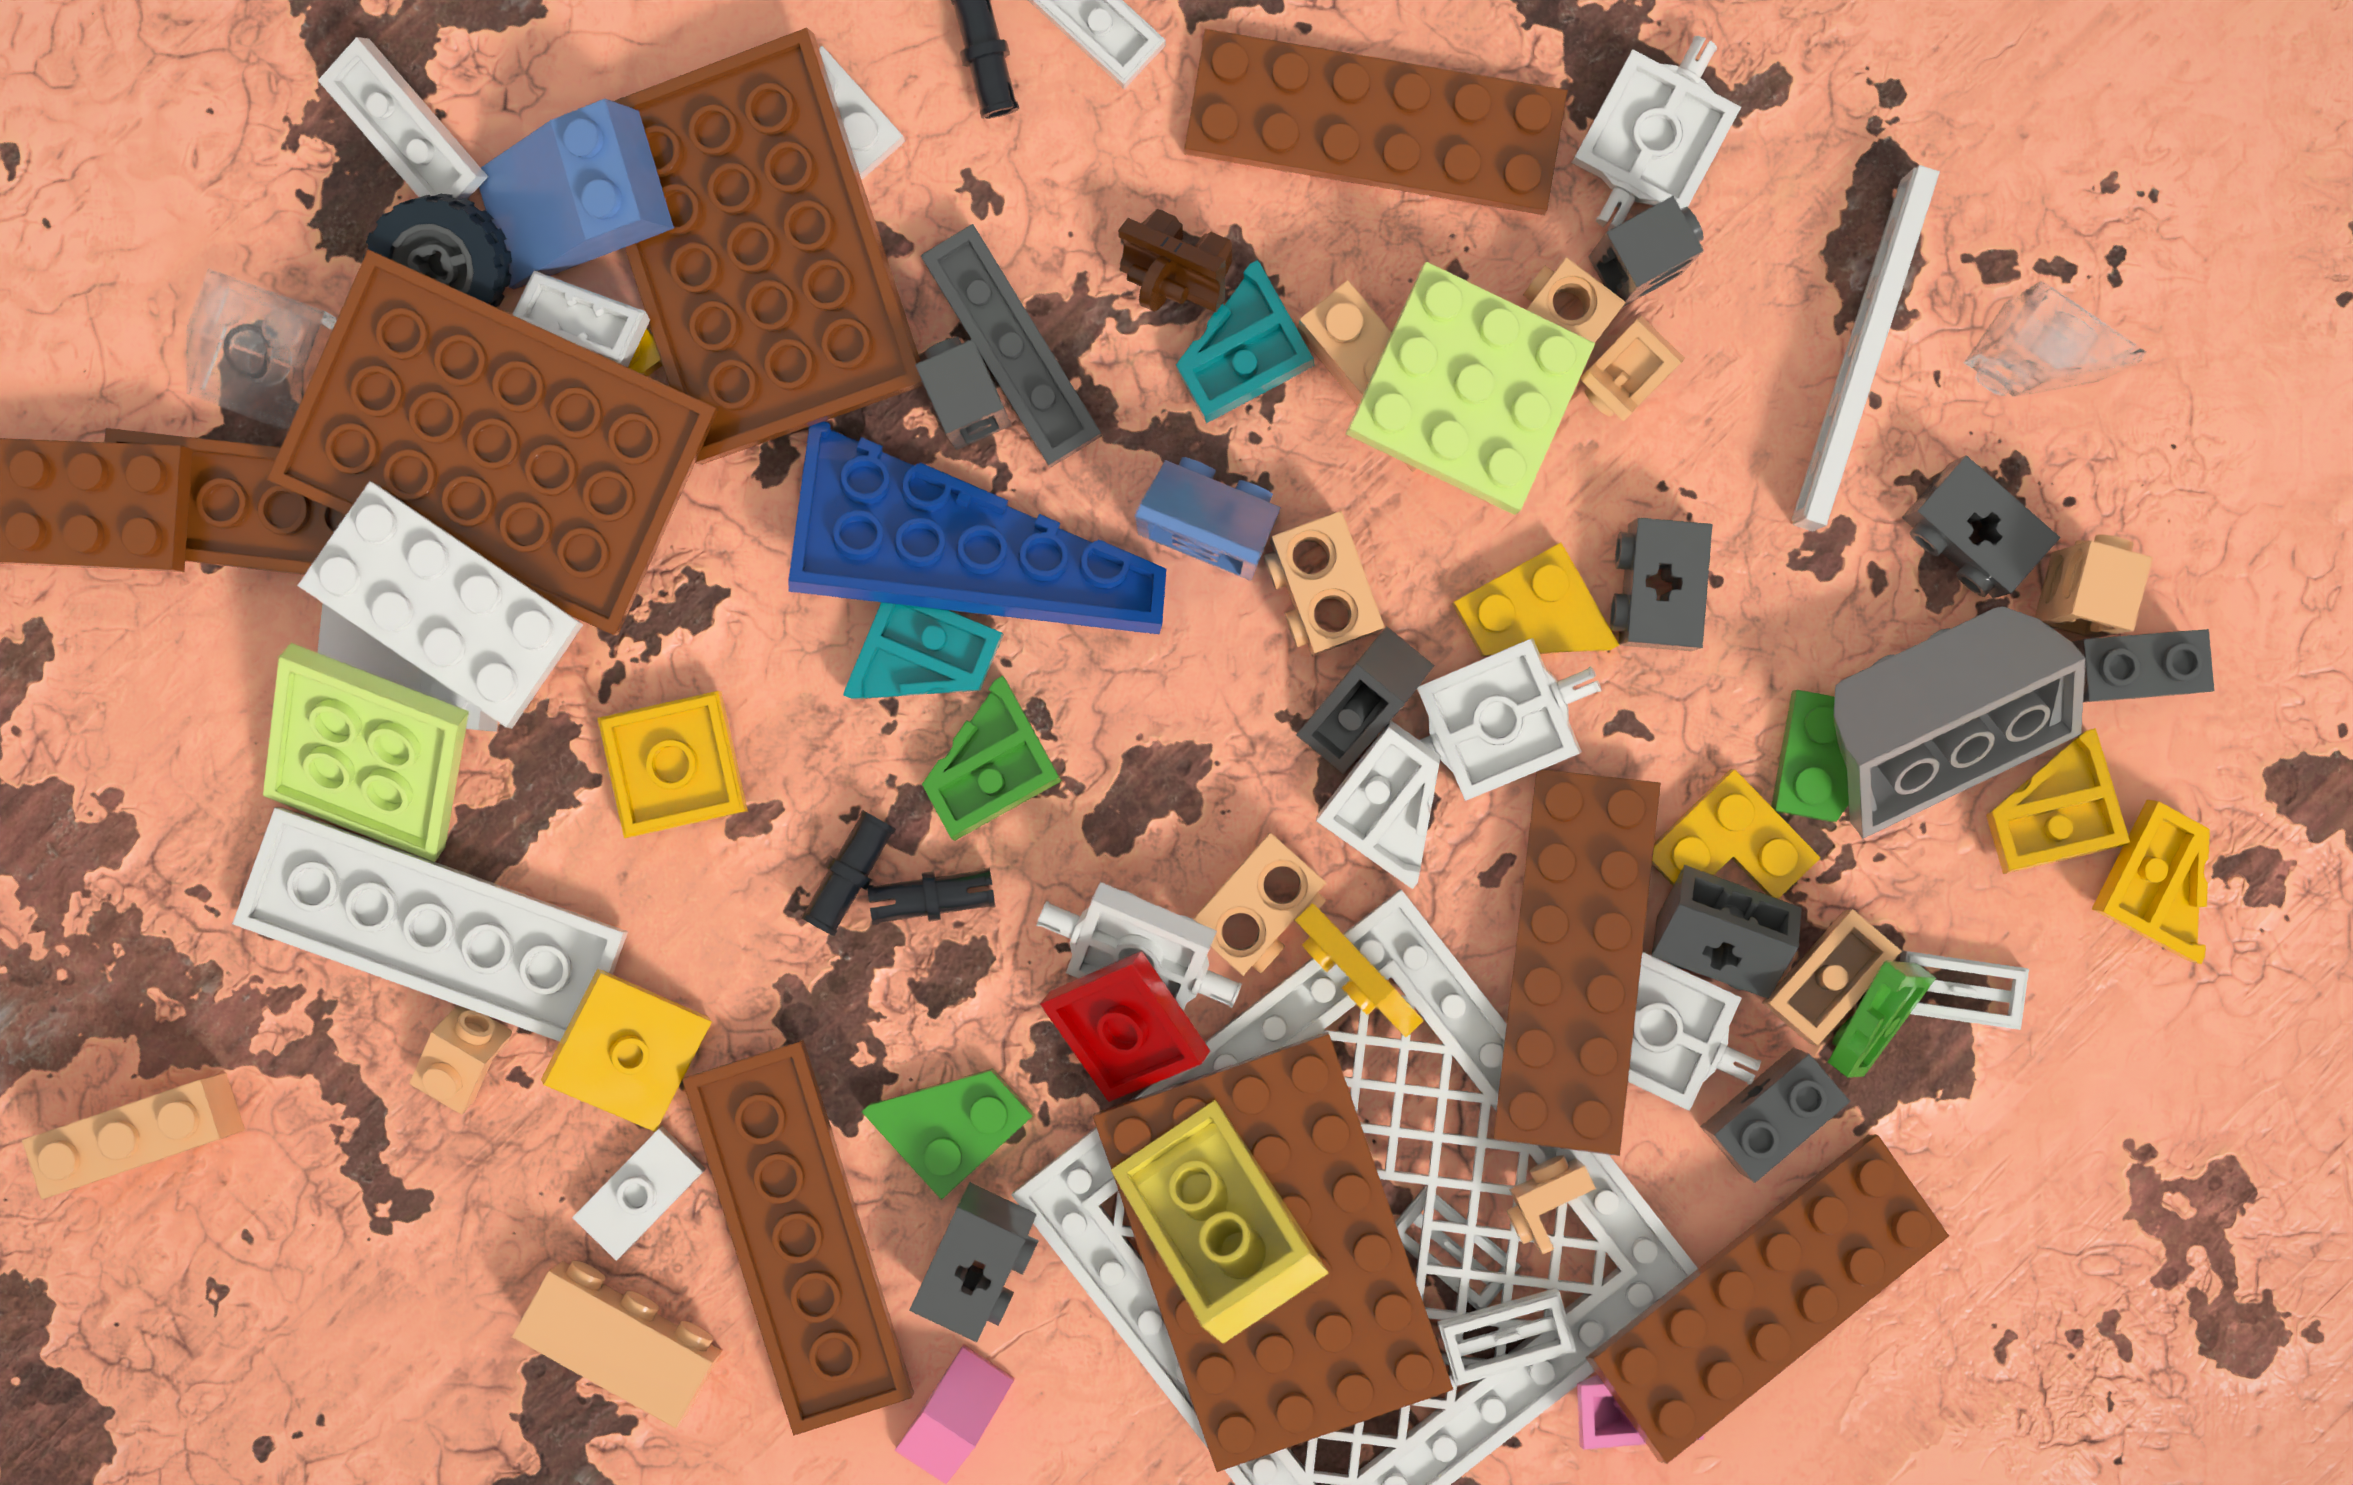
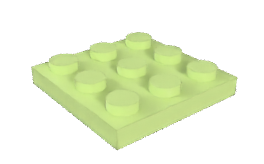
(1470, 388)
(363, 752)

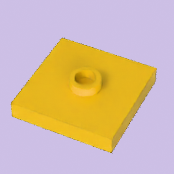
(672, 764)
(626, 1050)

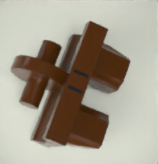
(1172, 268)

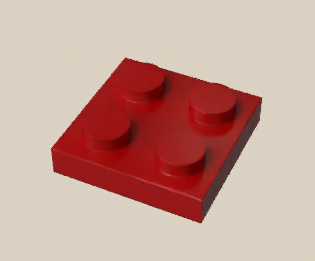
(1125, 1027)

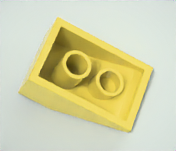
(1218, 1223)

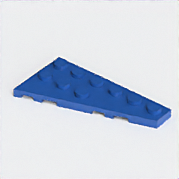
(936, 542)

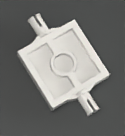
(1656, 132)
(1502, 718)
(1124, 925)
(1682, 1033)

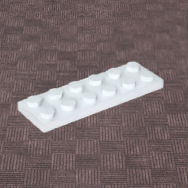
(424, 924)

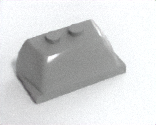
(1954, 713)

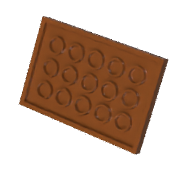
(774, 268)
(496, 437)
(1347, 1341)

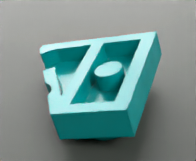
(1244, 349)
(922, 654)

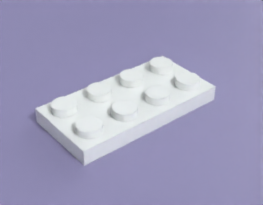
(440, 605)

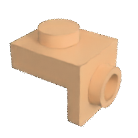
(1630, 370)
(459, 1057)
(1551, 1186)

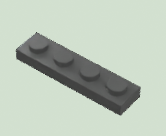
(1011, 345)

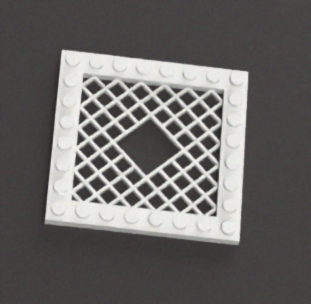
(1486, 1411)

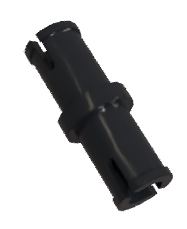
(986, 57)
(848, 873)
(931, 896)

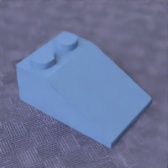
(575, 191)
(1207, 517)

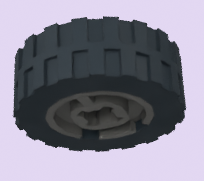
(447, 243)

